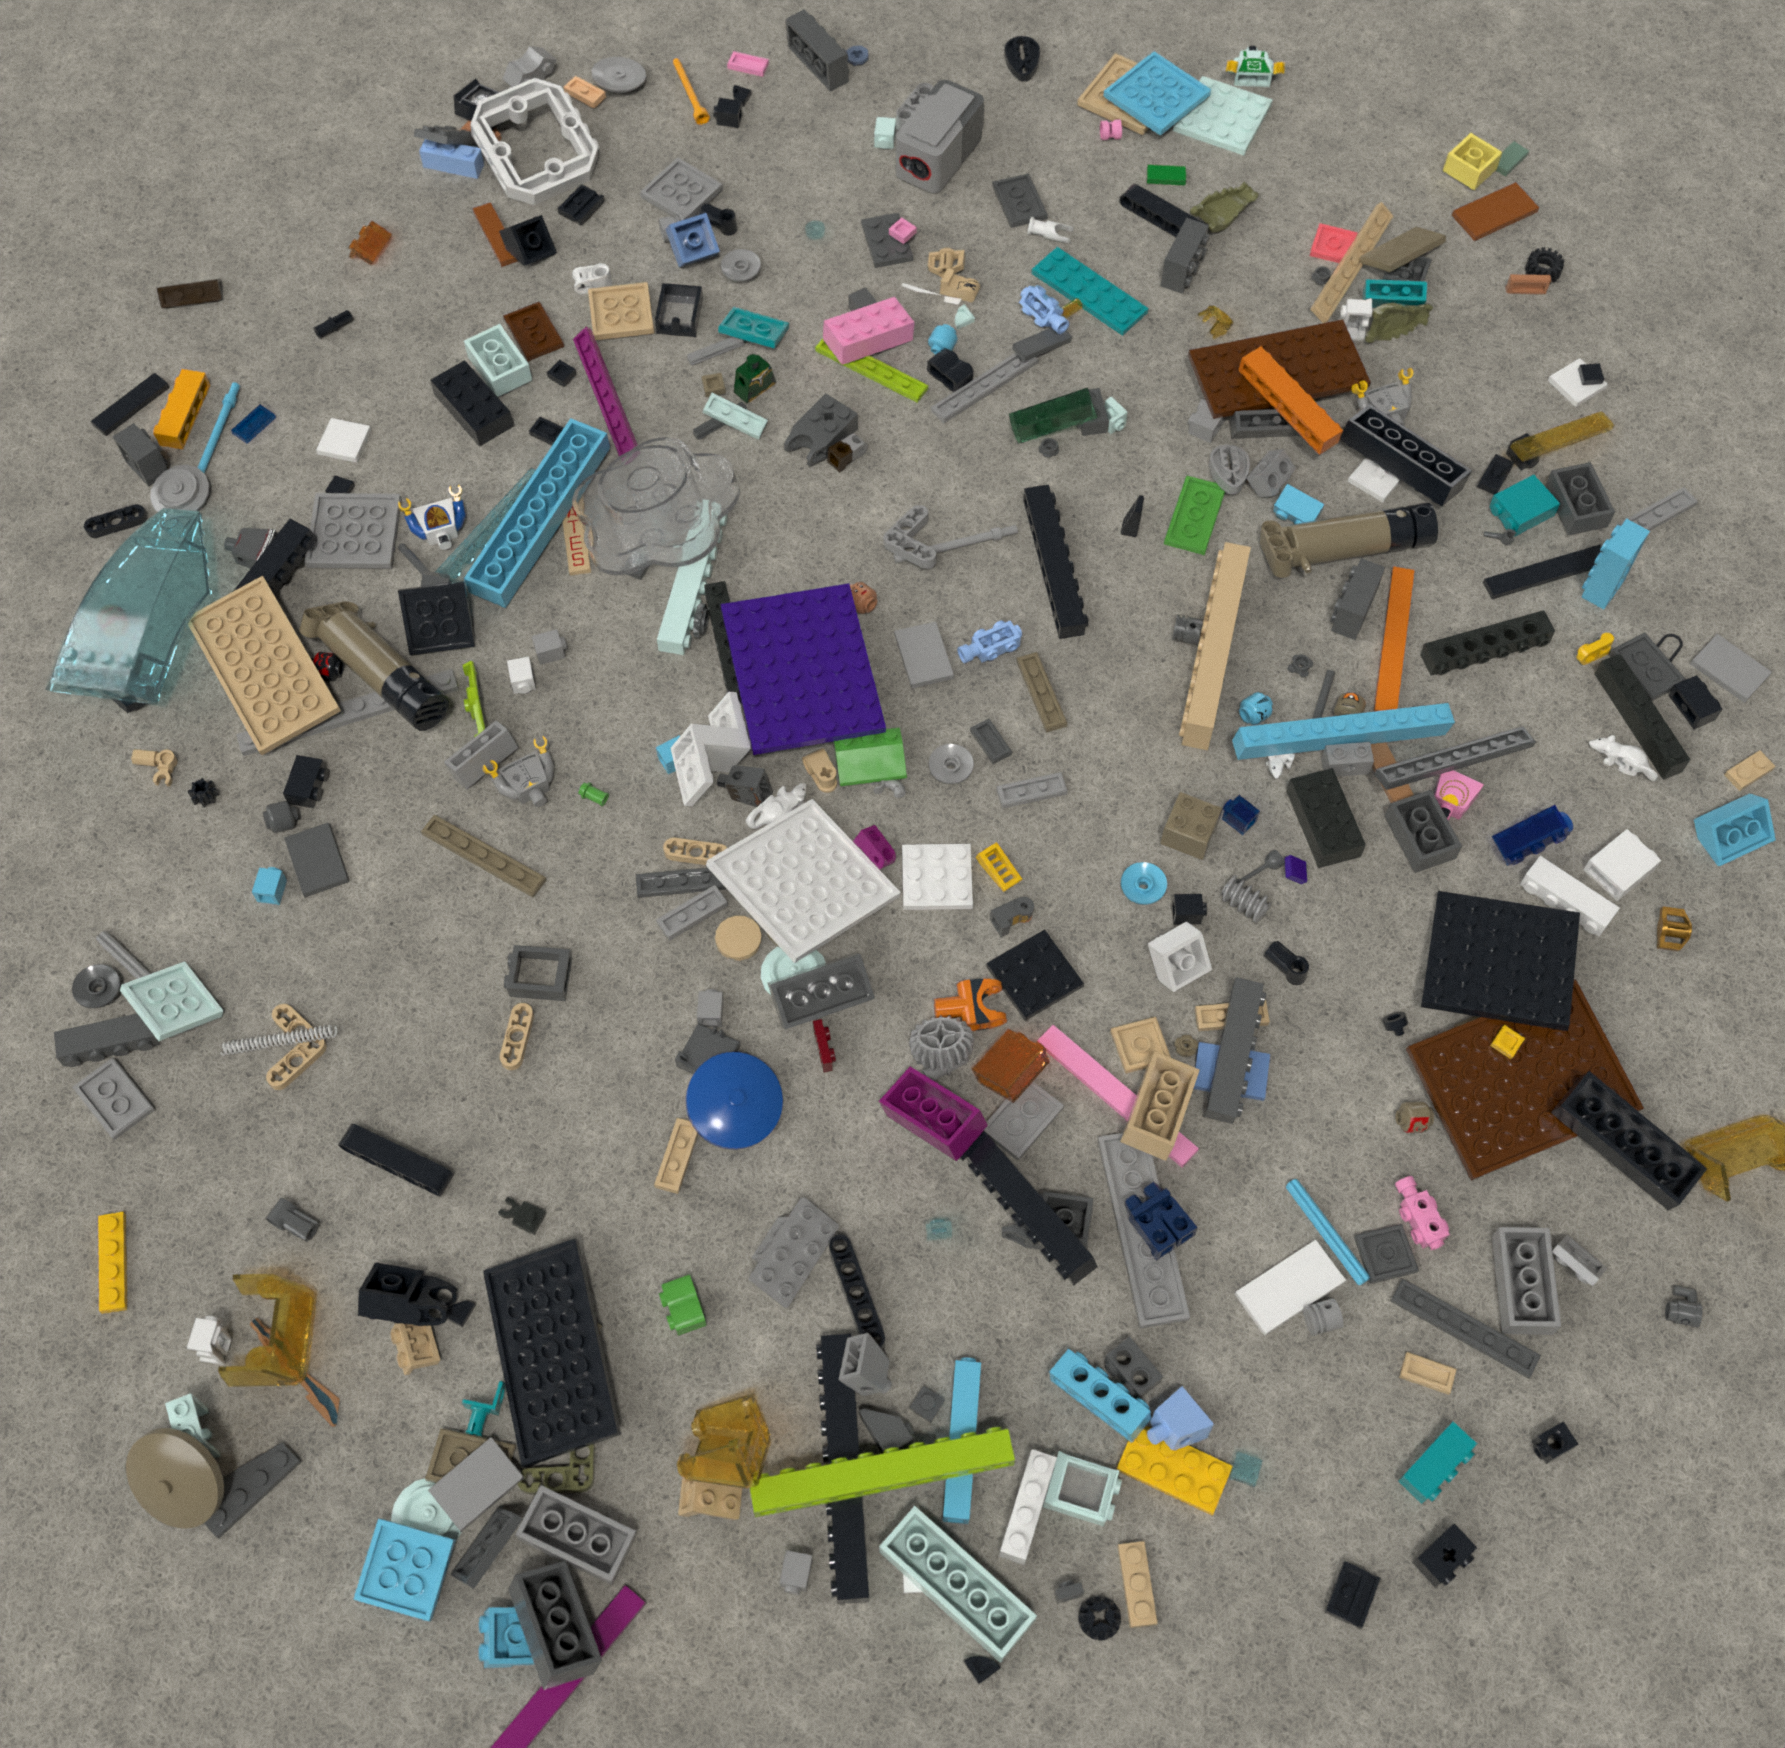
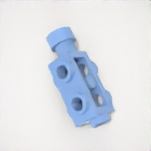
(1046, 312)
(991, 643)

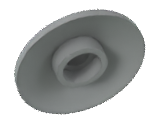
(740, 265)
(954, 756)

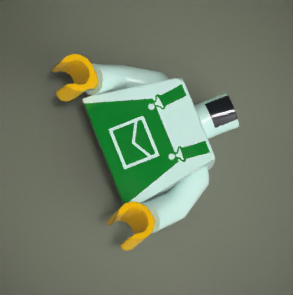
(1254, 68)

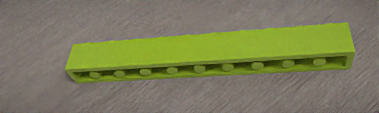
(882, 1472)

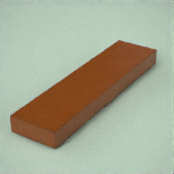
(491, 226)

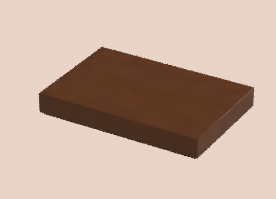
(533, 331)

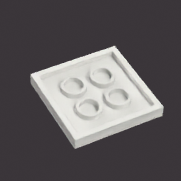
(937, 876)

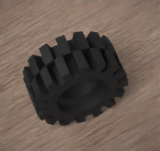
(1546, 257)

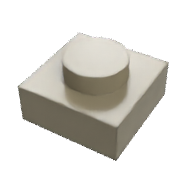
(713, 384)

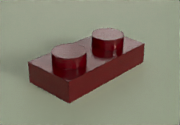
(826, 1055)

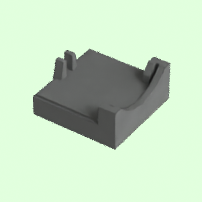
(703, 1045)

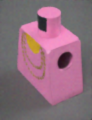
(1456, 793)

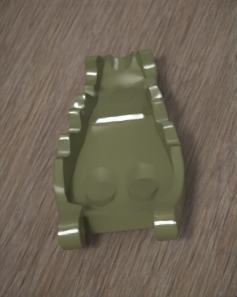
(1224, 207)
(1396, 319)

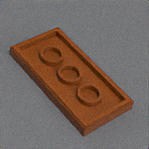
(1495, 211)

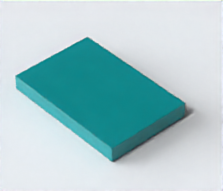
(753, 327)

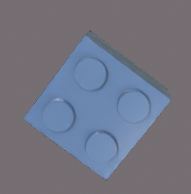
(692, 240)

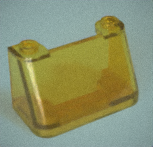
(730, 1444)

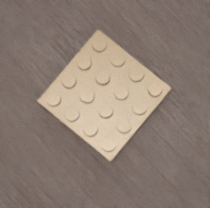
(1093, 99)

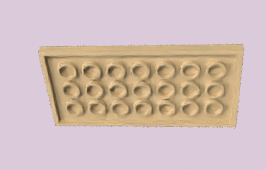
(262, 665)

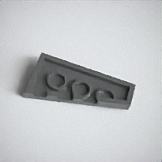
(249, 1485)

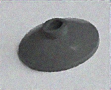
(89, 980)

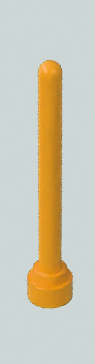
(700, 114)

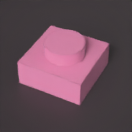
(902, 230)

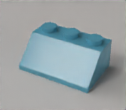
(1735, 828)

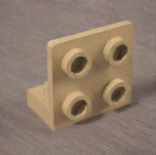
(709, 1500)

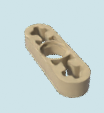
(714, 848)
(511, 1028)

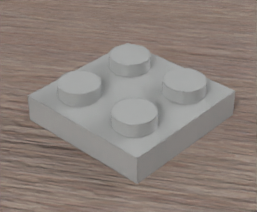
(1585, 1265)

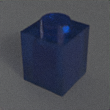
(1240, 814)

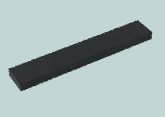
(1541, 572)

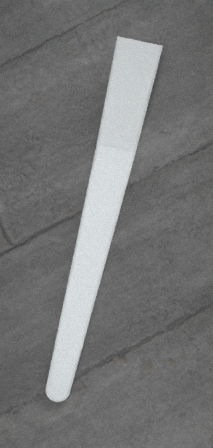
(946, 299)

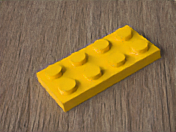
(1180, 1473)

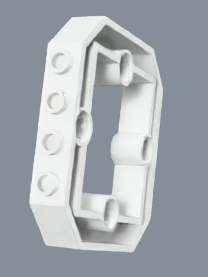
(527, 97)

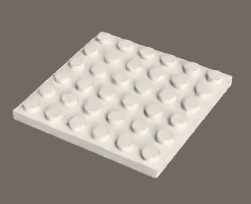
(803, 880)

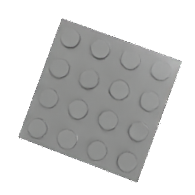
(353, 530)

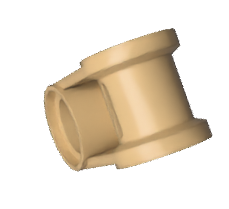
(821, 770)

